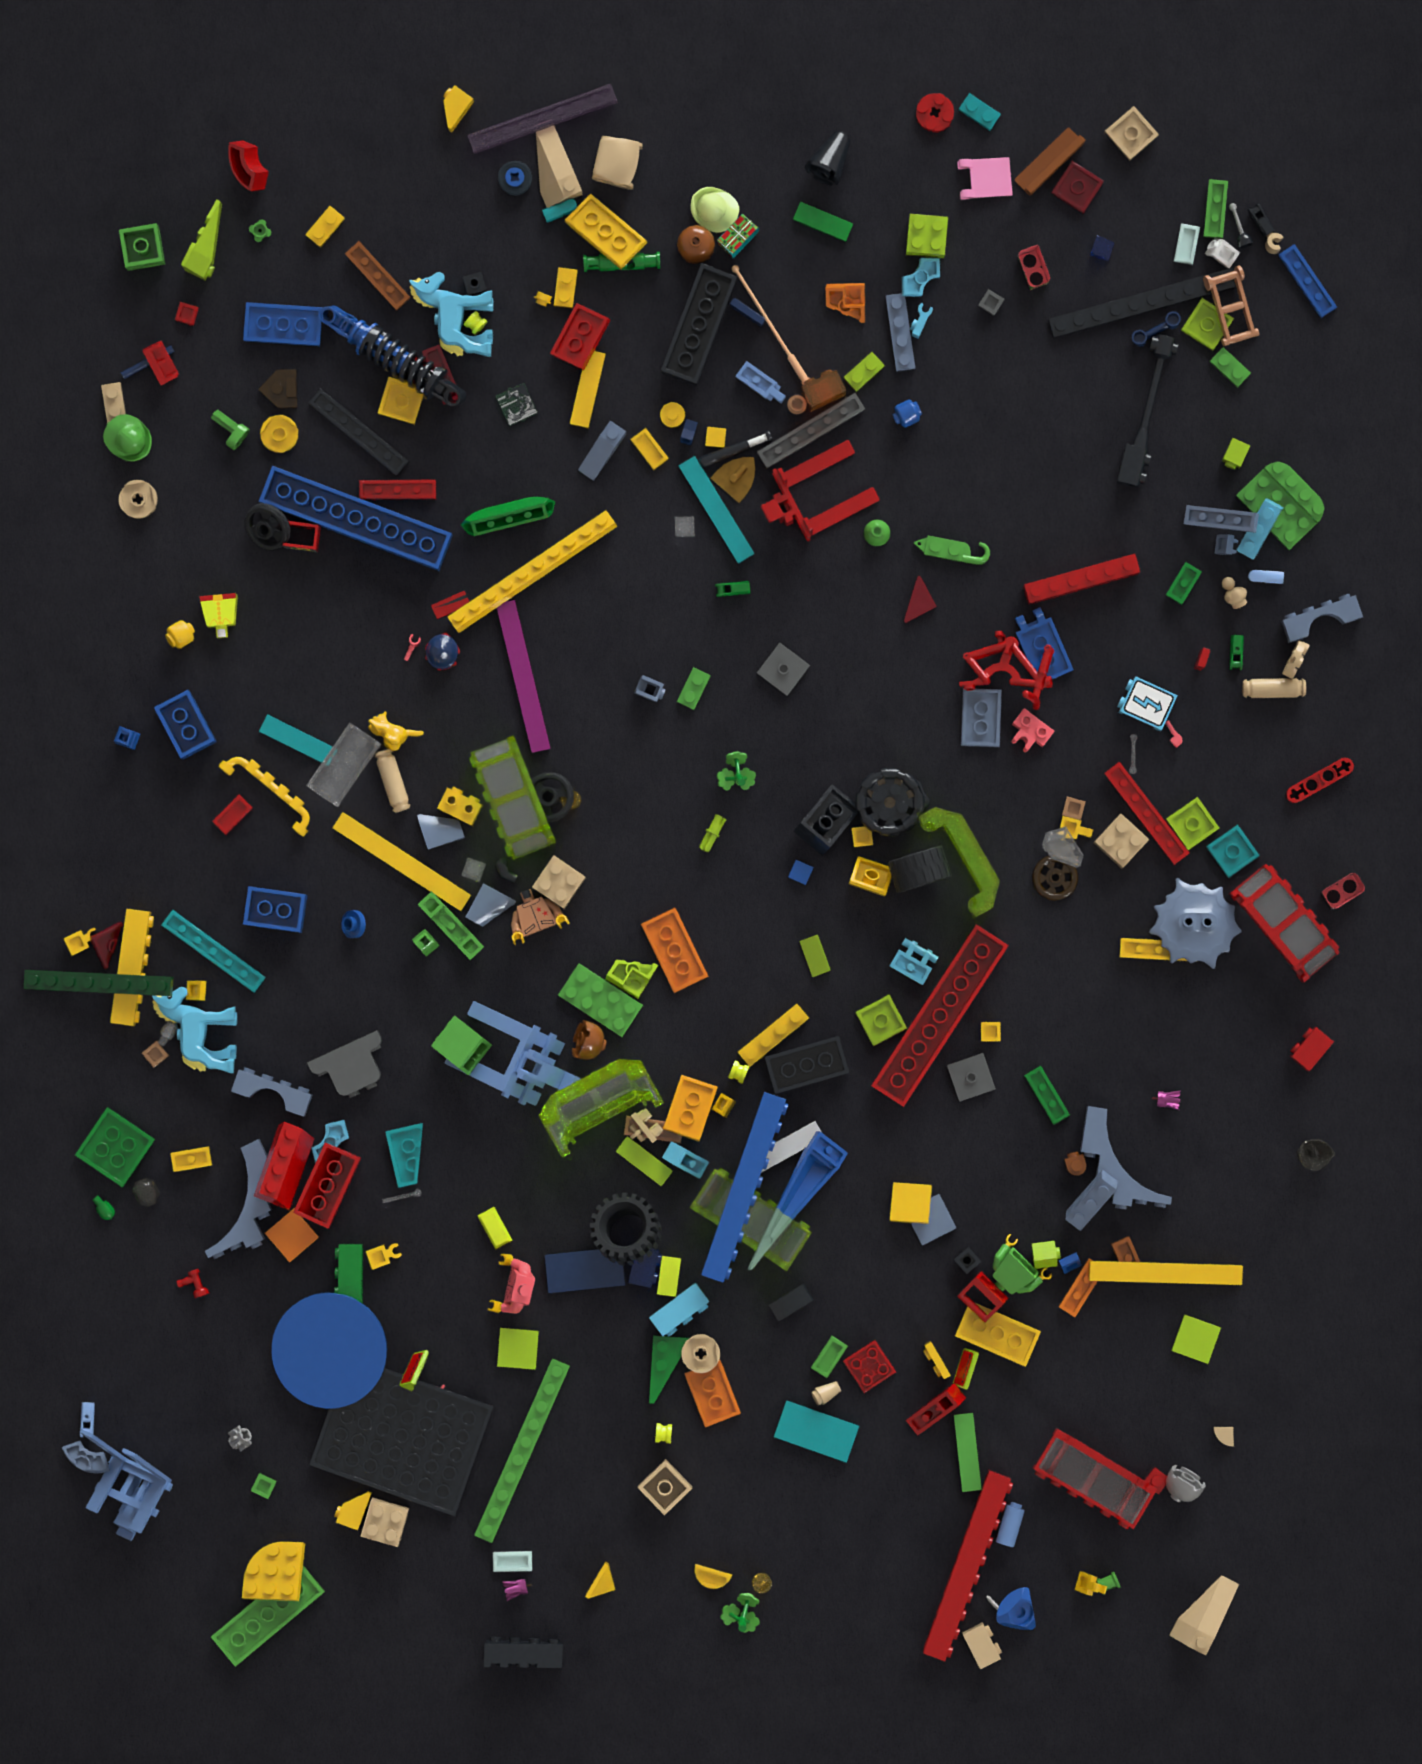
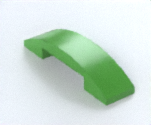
(451, 925)

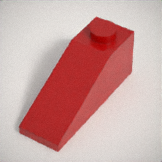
(936, 1409)

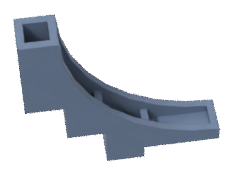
(1095, 1142)
(247, 1228)

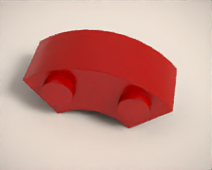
(246, 165)

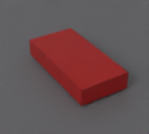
(1202, 659)
(232, 814)

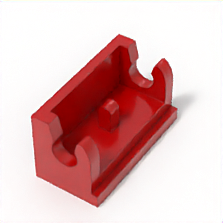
(160, 362)

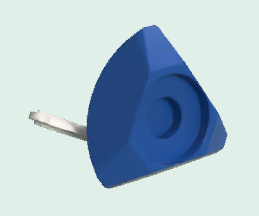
(1015, 1610)

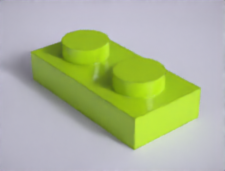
(864, 371)

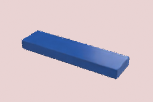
(1307, 281)

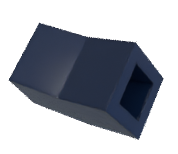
(688, 432)

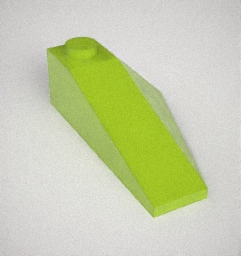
(201, 256)

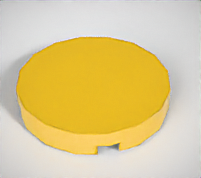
(279, 433)

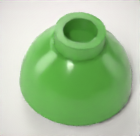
(876, 532)

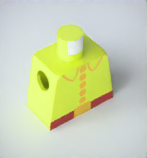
(220, 612)

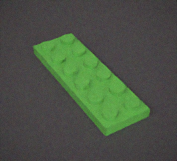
(262, 1620)

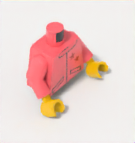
(518, 1288)

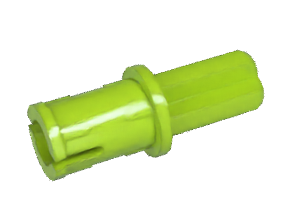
(712, 833)

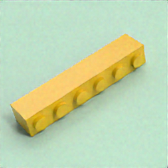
(131, 962)

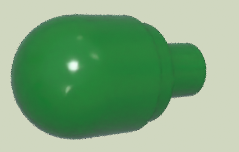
(104, 1208)

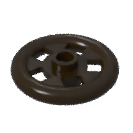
(1050, 894)

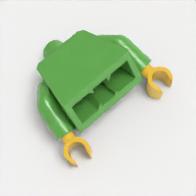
(1014, 1271)

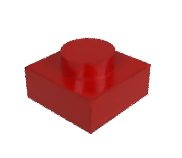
(1156, 1479)

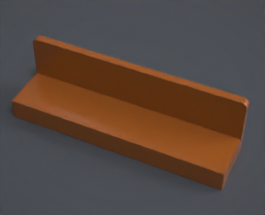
(1049, 161)

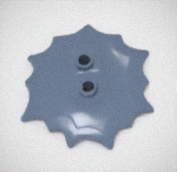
(1196, 940)

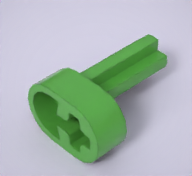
(238, 432)

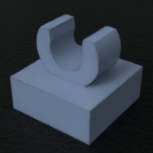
(1224, 544)

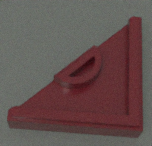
(920, 601)
(105, 943)

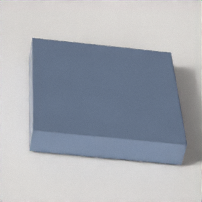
(939, 1222)

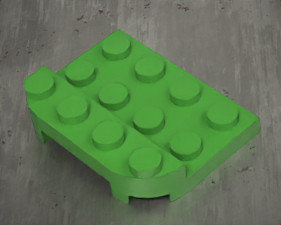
(1286, 488)

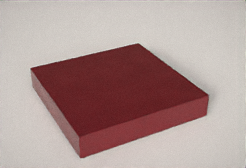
(1077, 187)

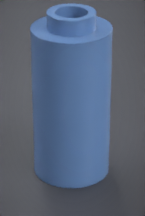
(1010, 1524)

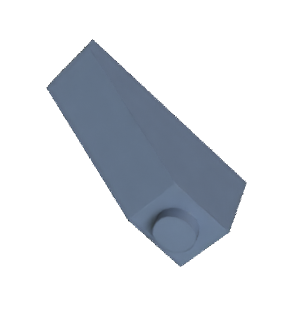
(602, 450)

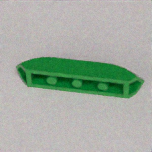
(508, 515)

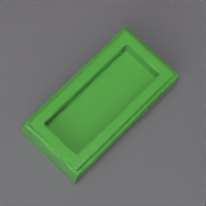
(829, 1356)

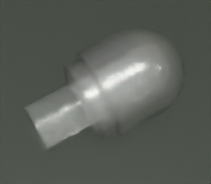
(168, 1031)

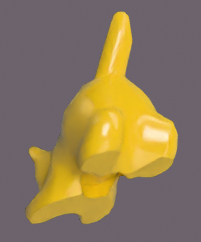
(392, 734)

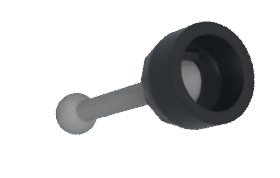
(1244, 239)

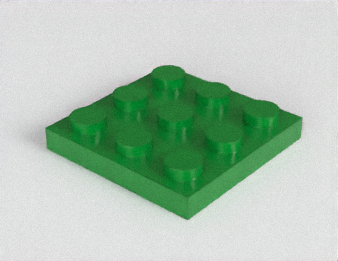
(115, 1147)

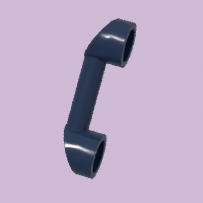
(1172, 321)

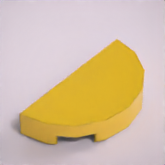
(710, 1577)

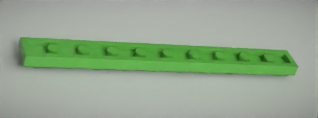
(522, 1450)

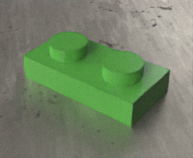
(1230, 367)
(693, 688)

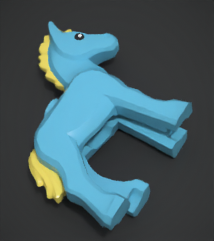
(451, 315)
(194, 1031)

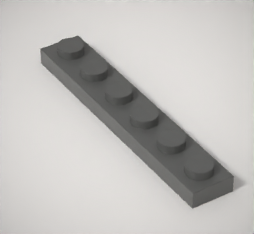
(811, 430)

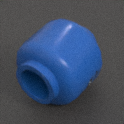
(907, 413)

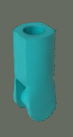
(559, 210)

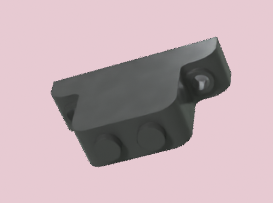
(351, 1065)

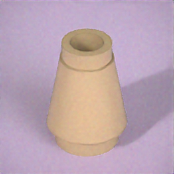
(825, 1393)

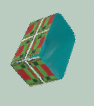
(738, 235)

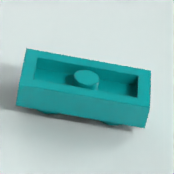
(979, 112)

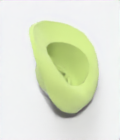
(714, 209)

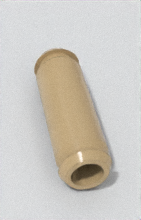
(1274, 688)
(392, 780)

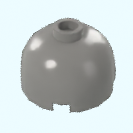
(1183, 1484)

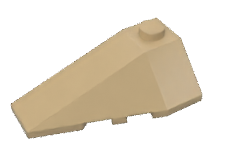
(555, 171)
(1203, 1618)

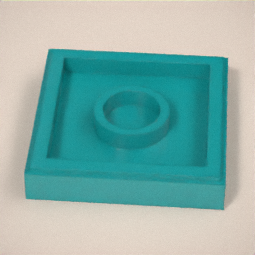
(1232, 851)

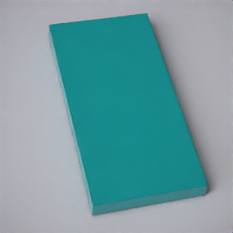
(816, 1431)

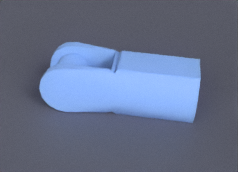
(1266, 576)
(87, 1415)

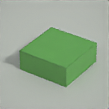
(263, 1486)

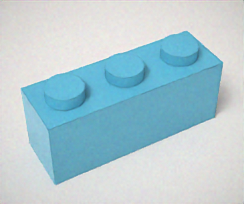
(1267, 517)
(679, 1310)

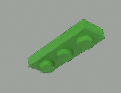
(1215, 209)

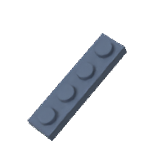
(900, 332)
(1221, 518)

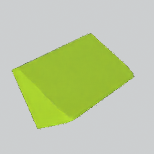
(815, 955)

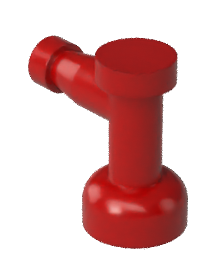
(194, 1278)

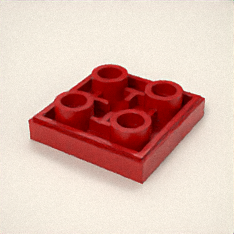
(869, 1366)

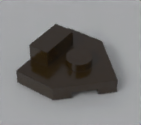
(281, 388)

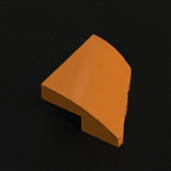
(847, 299)

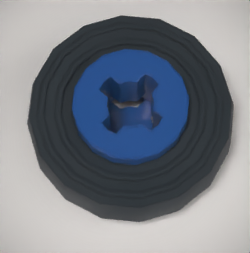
(520, 181)

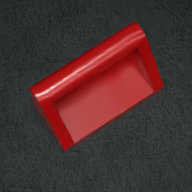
(990, 1290)

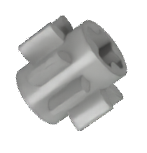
(239, 1438)

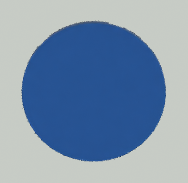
(329, 1350)

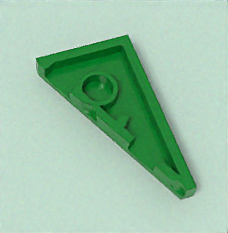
(665, 1357)

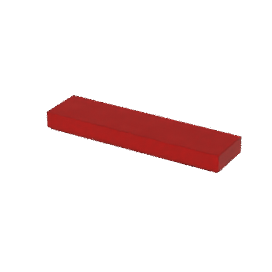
(397, 489)

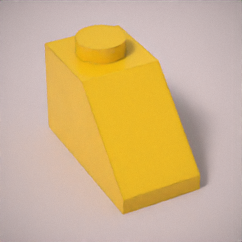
(456, 106)
(353, 1511)

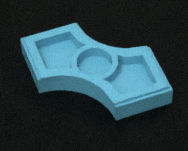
(914, 284)
(335, 1134)

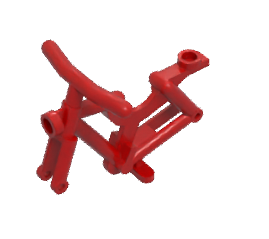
(1010, 647)

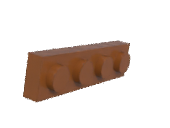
(377, 275)

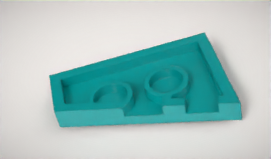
(405, 1153)

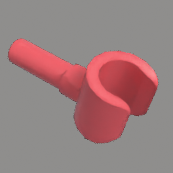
(411, 647)
(1176, 740)

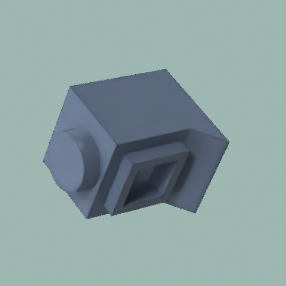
(642, 684)

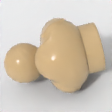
(1234, 595)

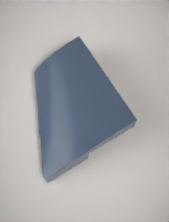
(440, 830)
(488, 905)

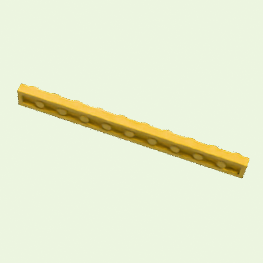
(532, 571)

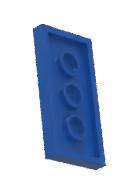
(282, 324)

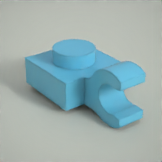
(918, 325)

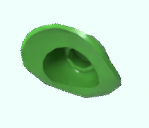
(127, 438)

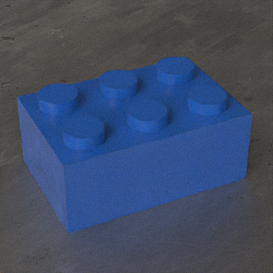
(185, 724)
(275, 909)

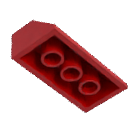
(284, 1165)
(327, 1185)

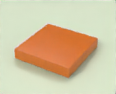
(291, 1235)

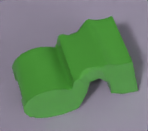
(425, 942)

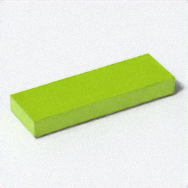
(644, 1161)

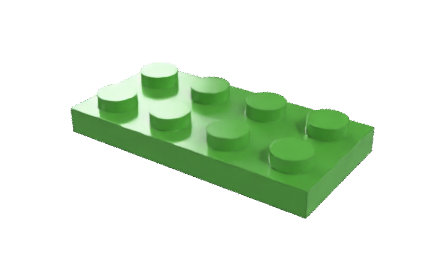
(600, 1000)

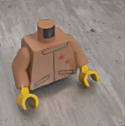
(535, 916)

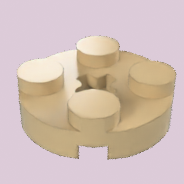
(129, 493)
(1295, 659)
(707, 1344)

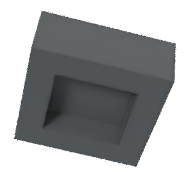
(991, 302)

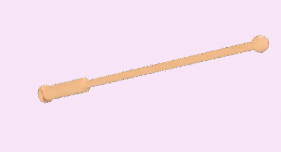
(791, 358)

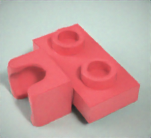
(1031, 730)

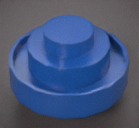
(353, 924)

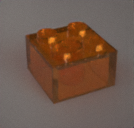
(823, 390)

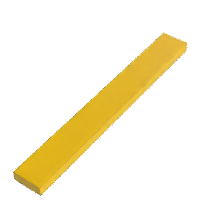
(401, 861)
(1165, 1272)

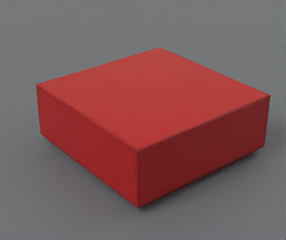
(186, 313)

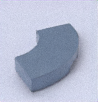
(85, 1459)

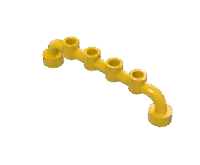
(267, 780)

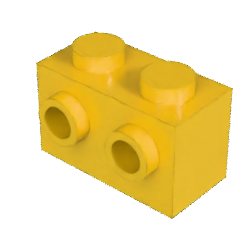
(460, 806)

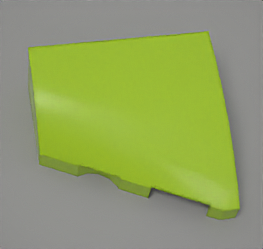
(631, 976)

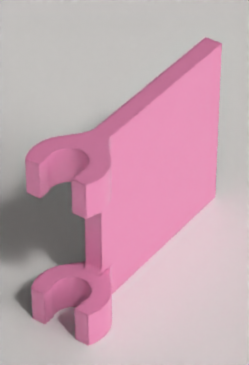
(987, 177)

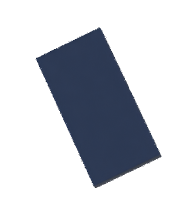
(582, 1271)

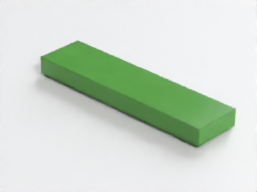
(967, 1452)

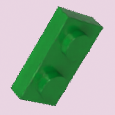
(1183, 583)

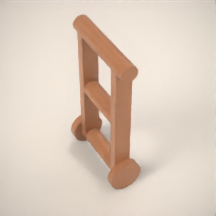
(1210, 284)

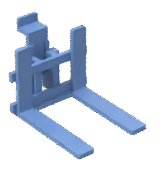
(544, 1069)
(136, 1502)

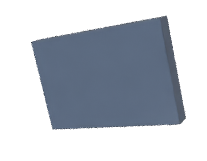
(981, 718)

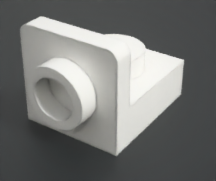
(1222, 252)

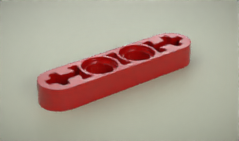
(1318, 778)

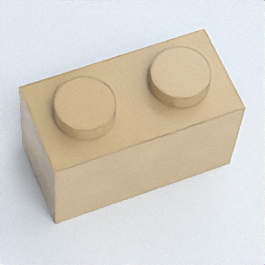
(981, 1645)

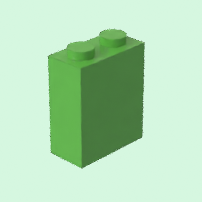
(461, 1045)

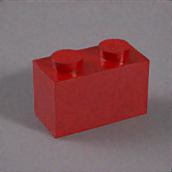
(1311, 1048)

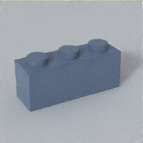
(1091, 1200)

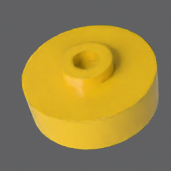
(672, 415)

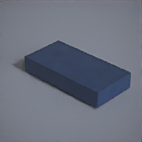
(747, 312)

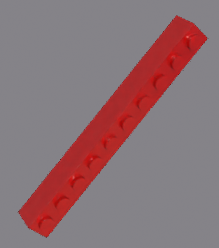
(966, 1565)

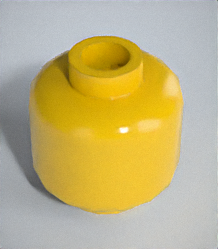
(180, 634)

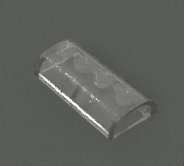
(343, 764)

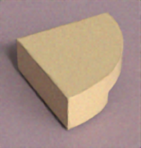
(1224, 1435)

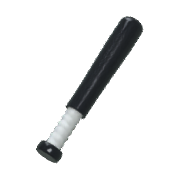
(724, 453)

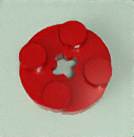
(930, 122)

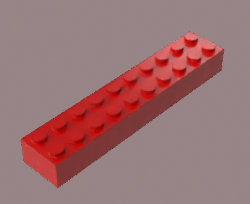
(939, 1015)

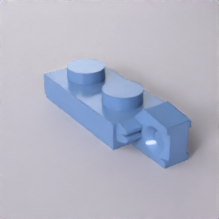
(760, 382)

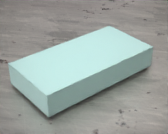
(1186, 244)
(512, 1561)

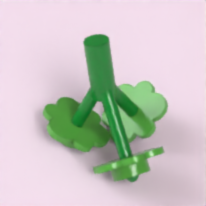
(742, 777)
(746, 1621)

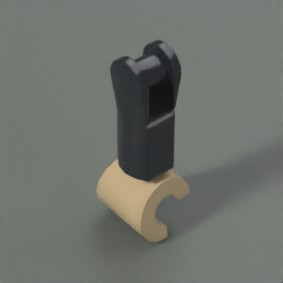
(1266, 229)

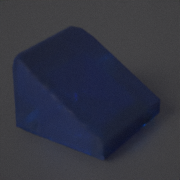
(1102, 248)

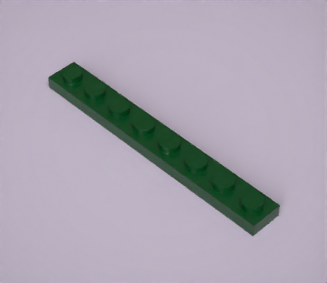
(98, 983)

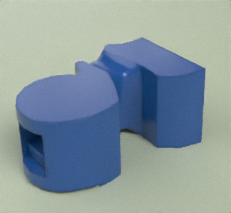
(126, 738)

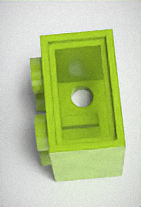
(926, 236)

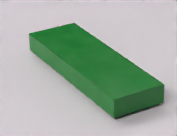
(823, 221)
(1047, 1095)

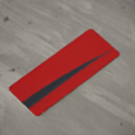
(450, 604)

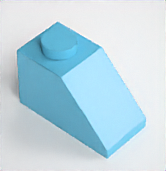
(685, 1159)

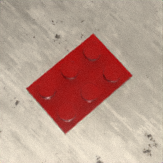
(580, 336)

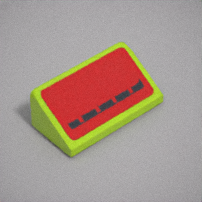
(965, 1368)
(414, 1370)

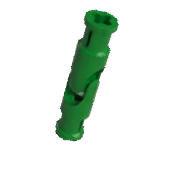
(604, 264)

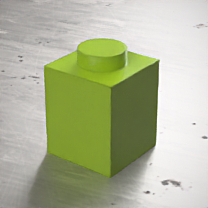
(1235, 454)
(1045, 1254)

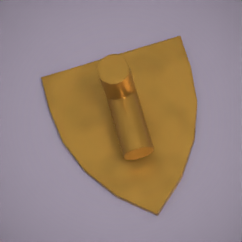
(736, 477)

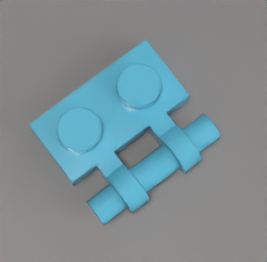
(910, 966)

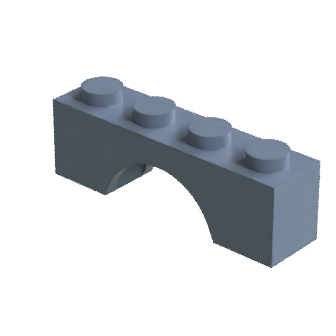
(1345, 610)
(295, 1100)

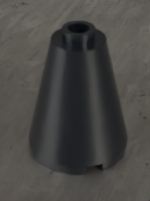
(829, 159)

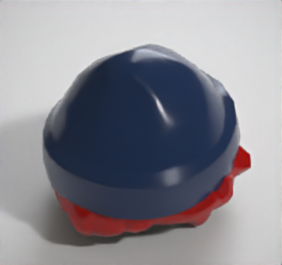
(442, 652)

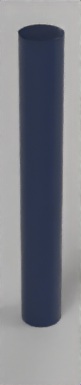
(141, 365)

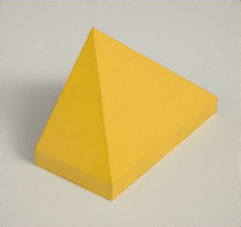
(603, 1582)

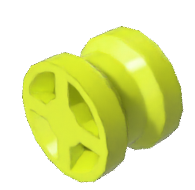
(475, 323)
(738, 1072)
(663, 1433)

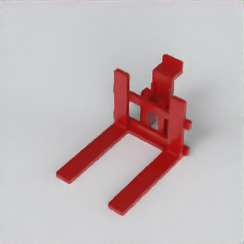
(804, 470)

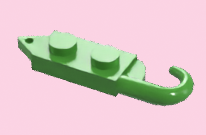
(951, 550)

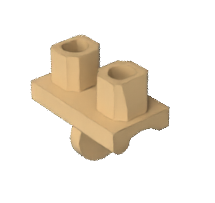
(651, 1132)

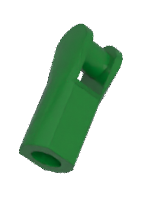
(737, 588)
(1236, 648)

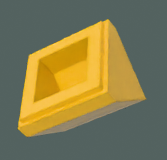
(723, 1105)

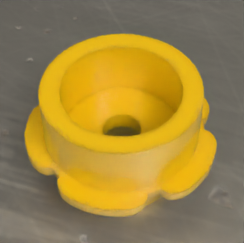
(542, 298)

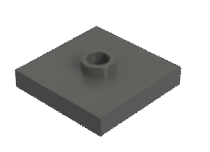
(783, 669)
(971, 1077)

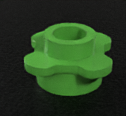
(261, 224)

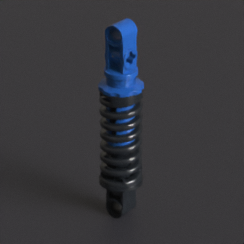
(394, 359)

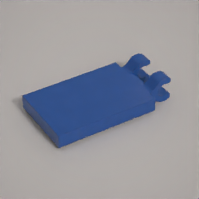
(1036, 636)

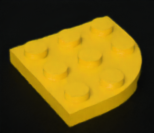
(275, 1572)

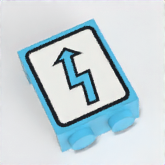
(1147, 703)

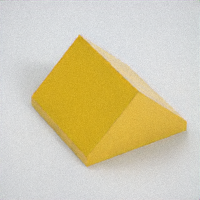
(871, 876)

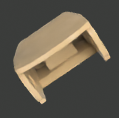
(616, 161)

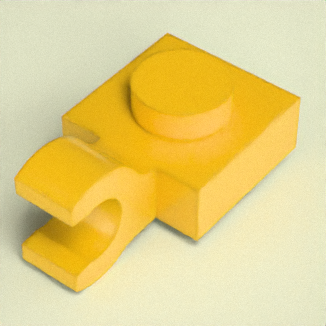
(1074, 827)
(1087, 1584)

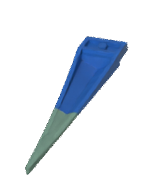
(812, 1171)

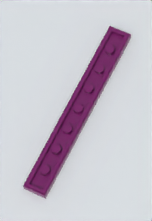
(523, 676)

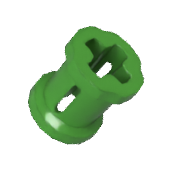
(1110, 1581)

